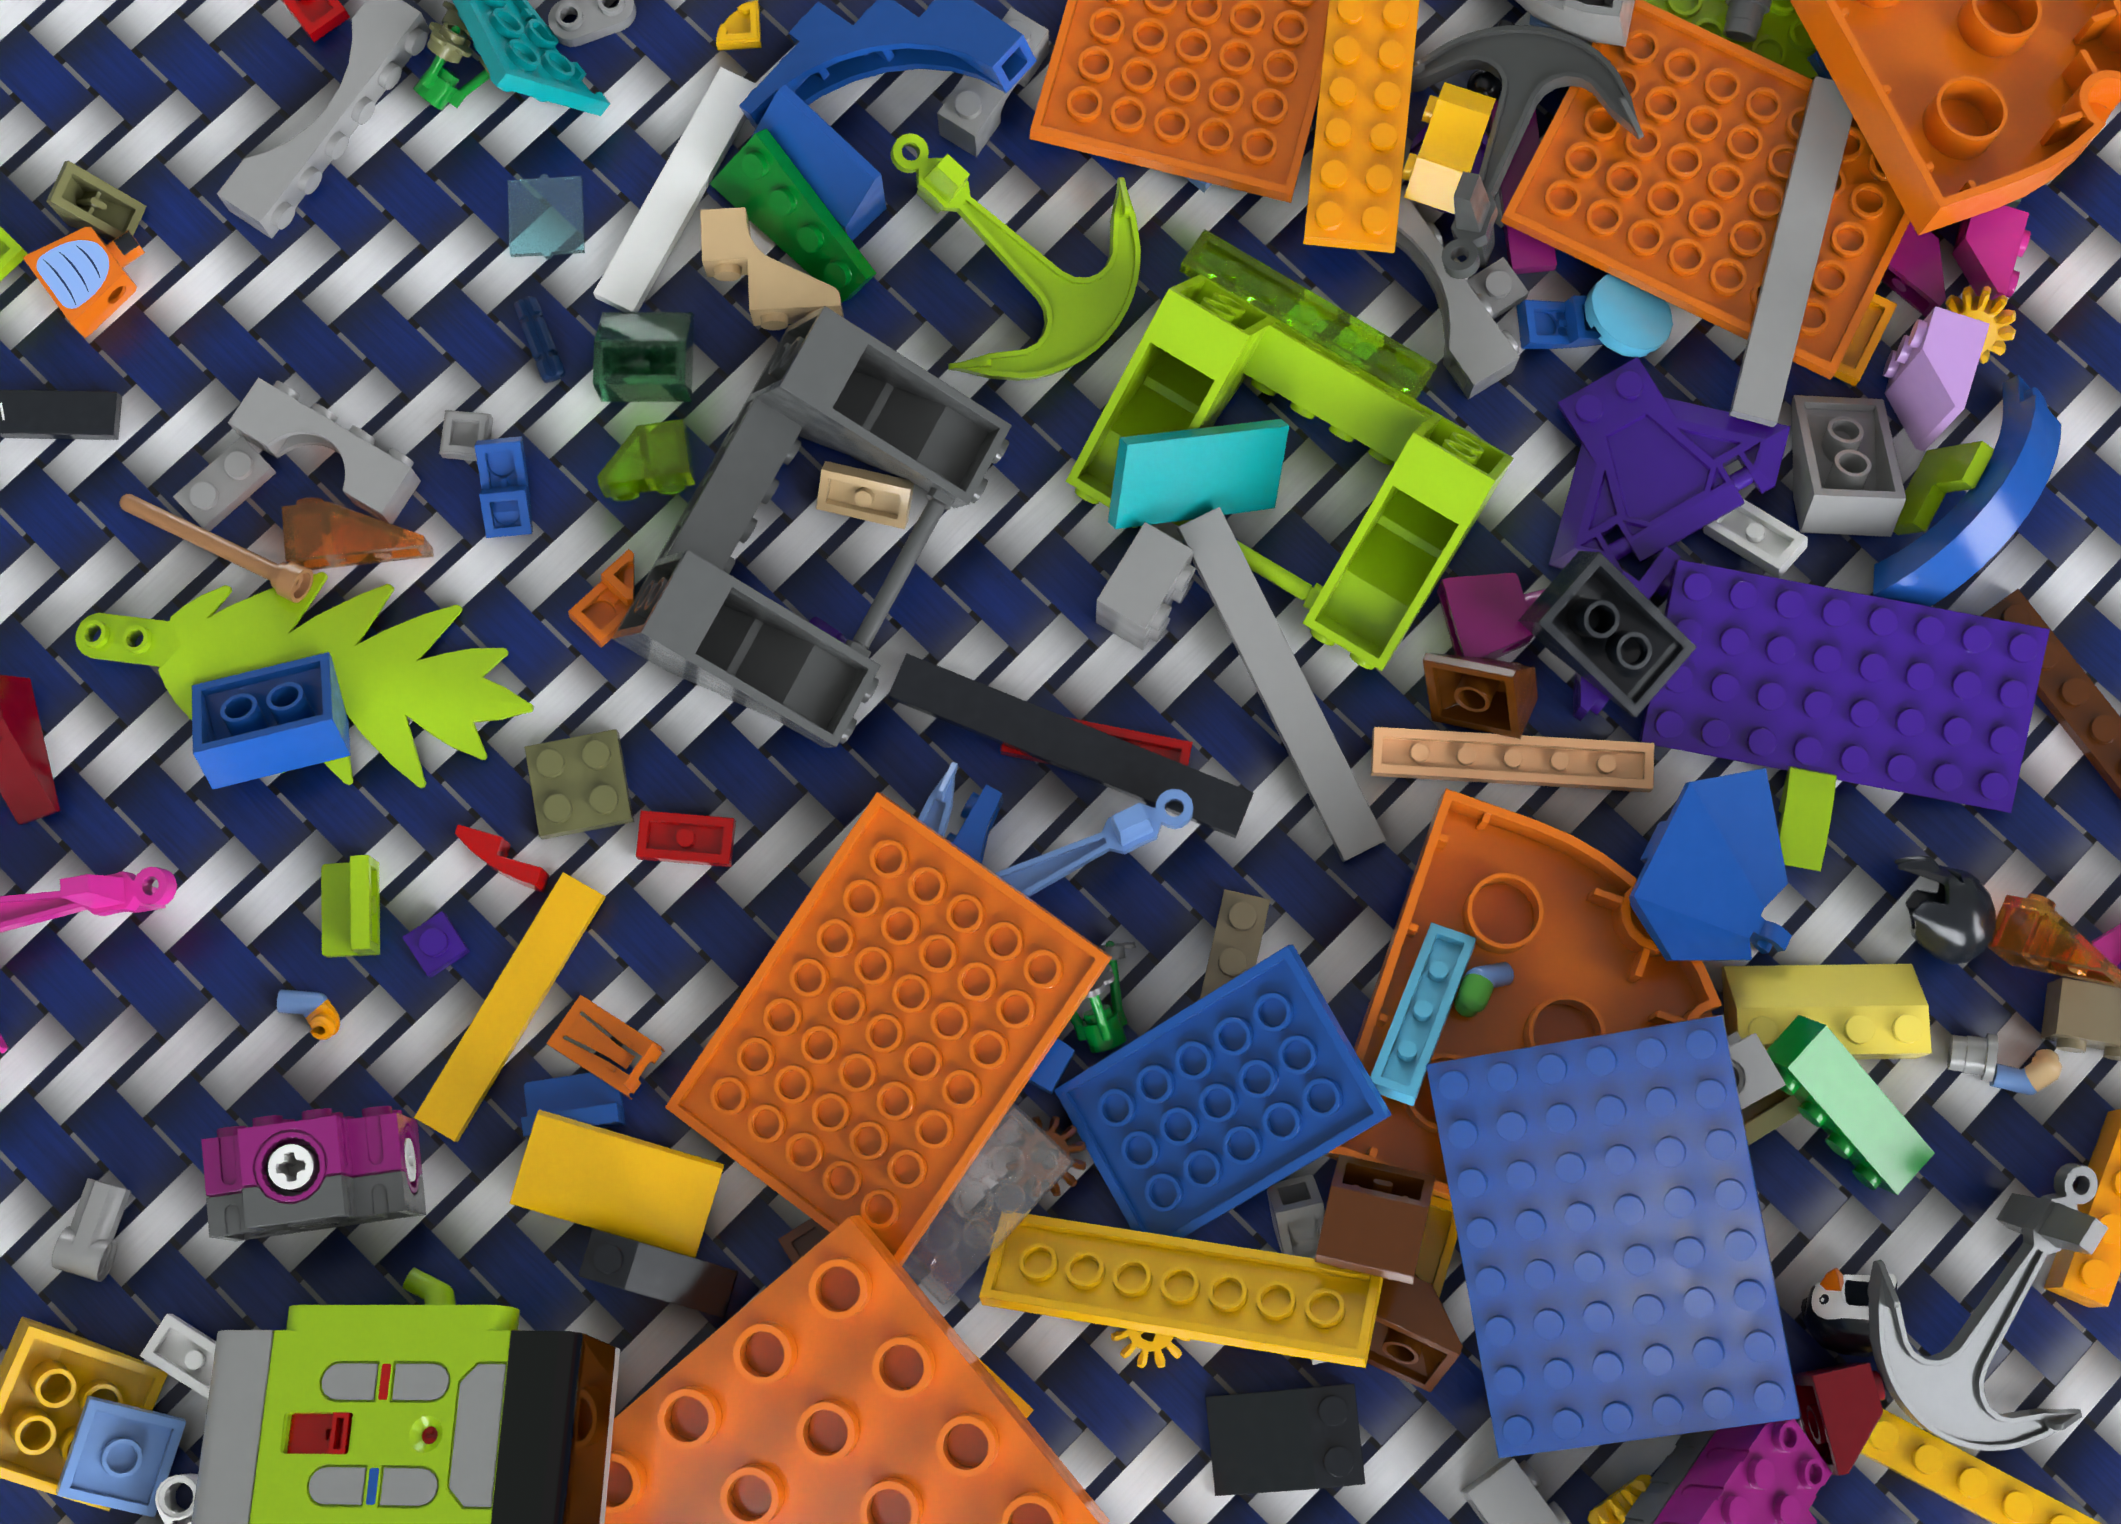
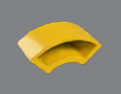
(1449, 146)

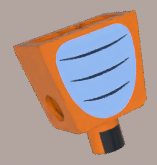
(86, 275)

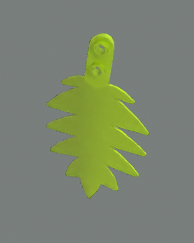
(377, 678)

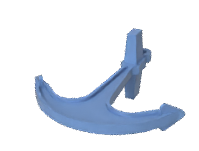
(1120, 834)

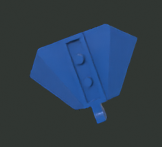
(1714, 872)

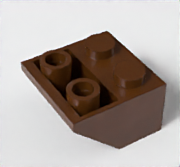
(1375, 1219)

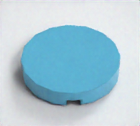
(1627, 317)

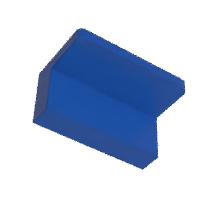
(575, 1097)

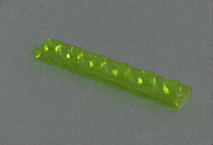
(1308, 314)

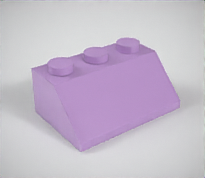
(1934, 373)

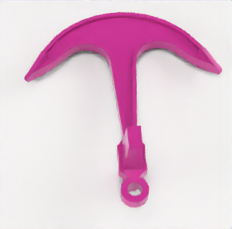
(89, 892)

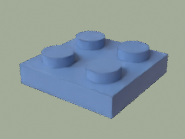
(120, 1456)

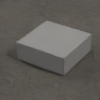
(461, 433)

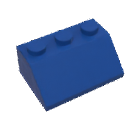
(827, 162)
(269, 721)

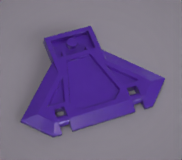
(1654, 467)

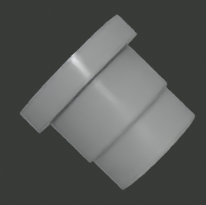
(1974, 1055)

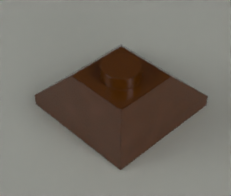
(1480, 693)
(1413, 1334)

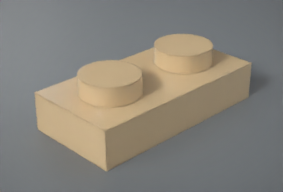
(864, 495)

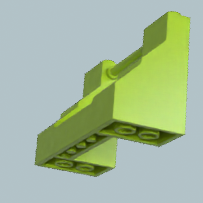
(1440, 482)

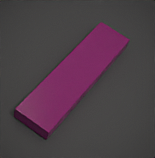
(1523, 251)

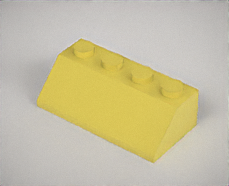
(1868, 1007)

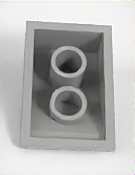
(1844, 467)

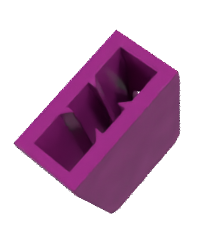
(1485, 614)

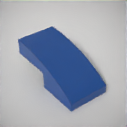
(1555, 324)
(504, 487)

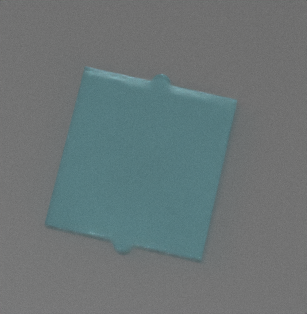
(546, 216)

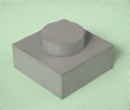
(1499, 286)

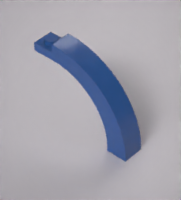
(1985, 515)

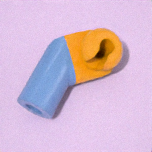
(314, 1007)

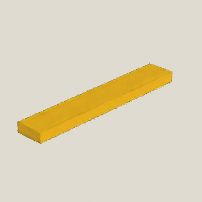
(509, 1007)

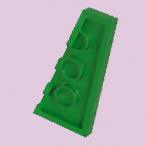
(792, 214)

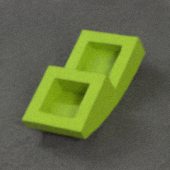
(1806, 817)

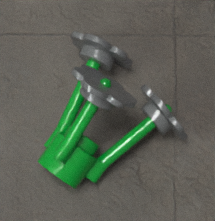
(1102, 1025)

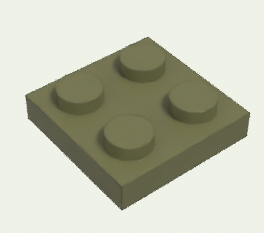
(579, 784)

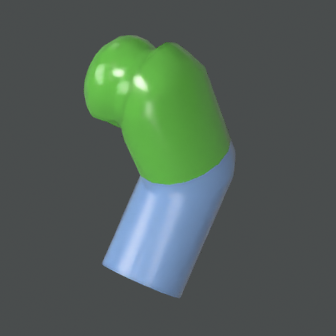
(1478, 986)

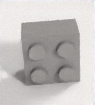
(1144, 586)

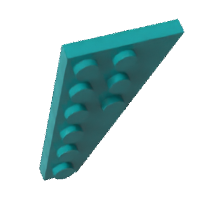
(523, 54)

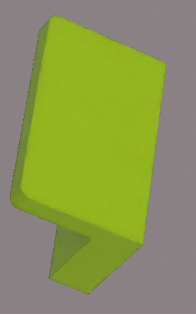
(351, 907)

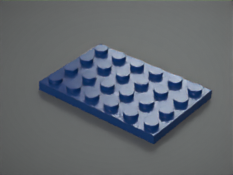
(1223, 1099)

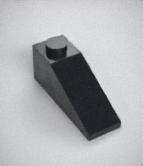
(658, 1273)

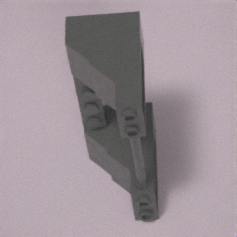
(850, 396)

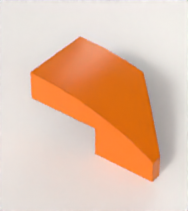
(608, 602)

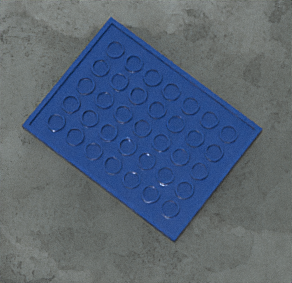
(1612, 1239)

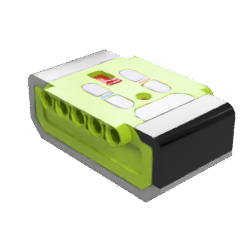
(407, 1420)

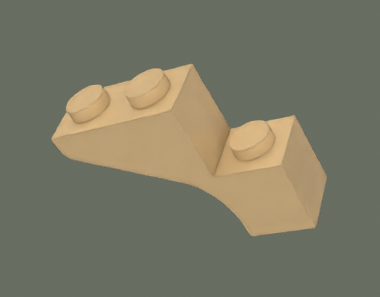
(776, 291)

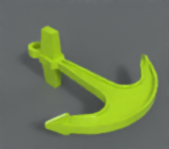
(1076, 310)

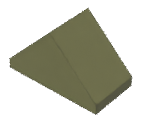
(89, 201)

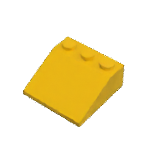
(45, 1391)

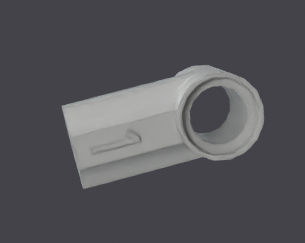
(89, 1243)

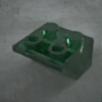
(644, 357)

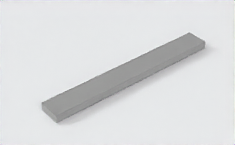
(1793, 256)
(1281, 684)

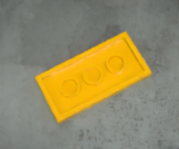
(616, 1183)

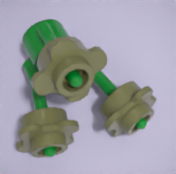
(449, 44)

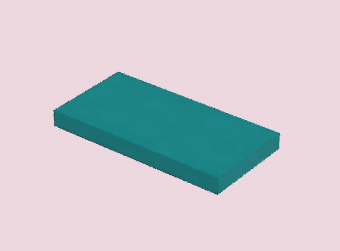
(1196, 471)

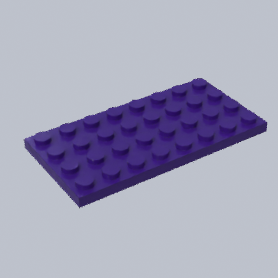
(1848, 686)

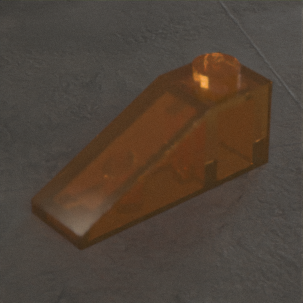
(333, 536)
(2041, 939)

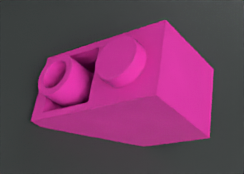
(1989, 249)

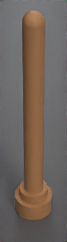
(289, 579)

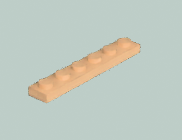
(1512, 760)

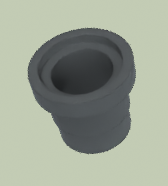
(1745, 19)

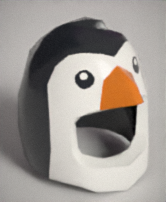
(1839, 1313)

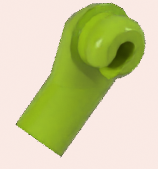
(429, 1288)

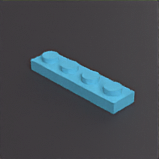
(1422, 1013)

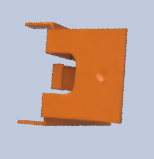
(584, 1032)

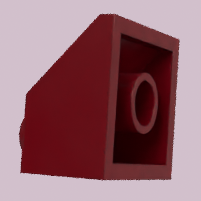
(1839, 1410)

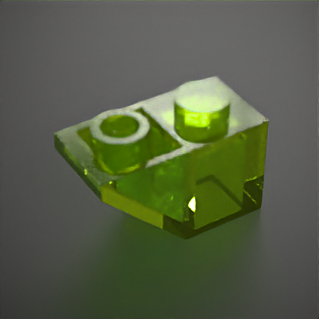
(649, 460)

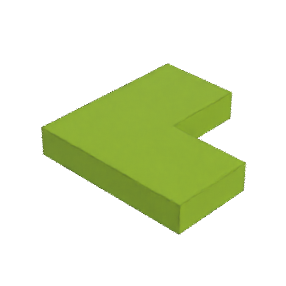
(1938, 473)

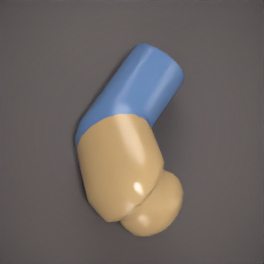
(2031, 1079)

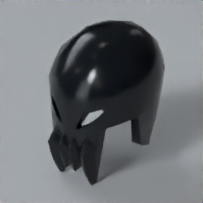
(1954, 921)

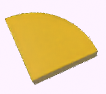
(741, 28)

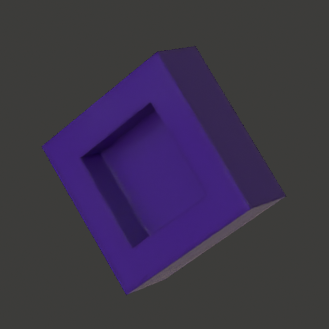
(436, 944)

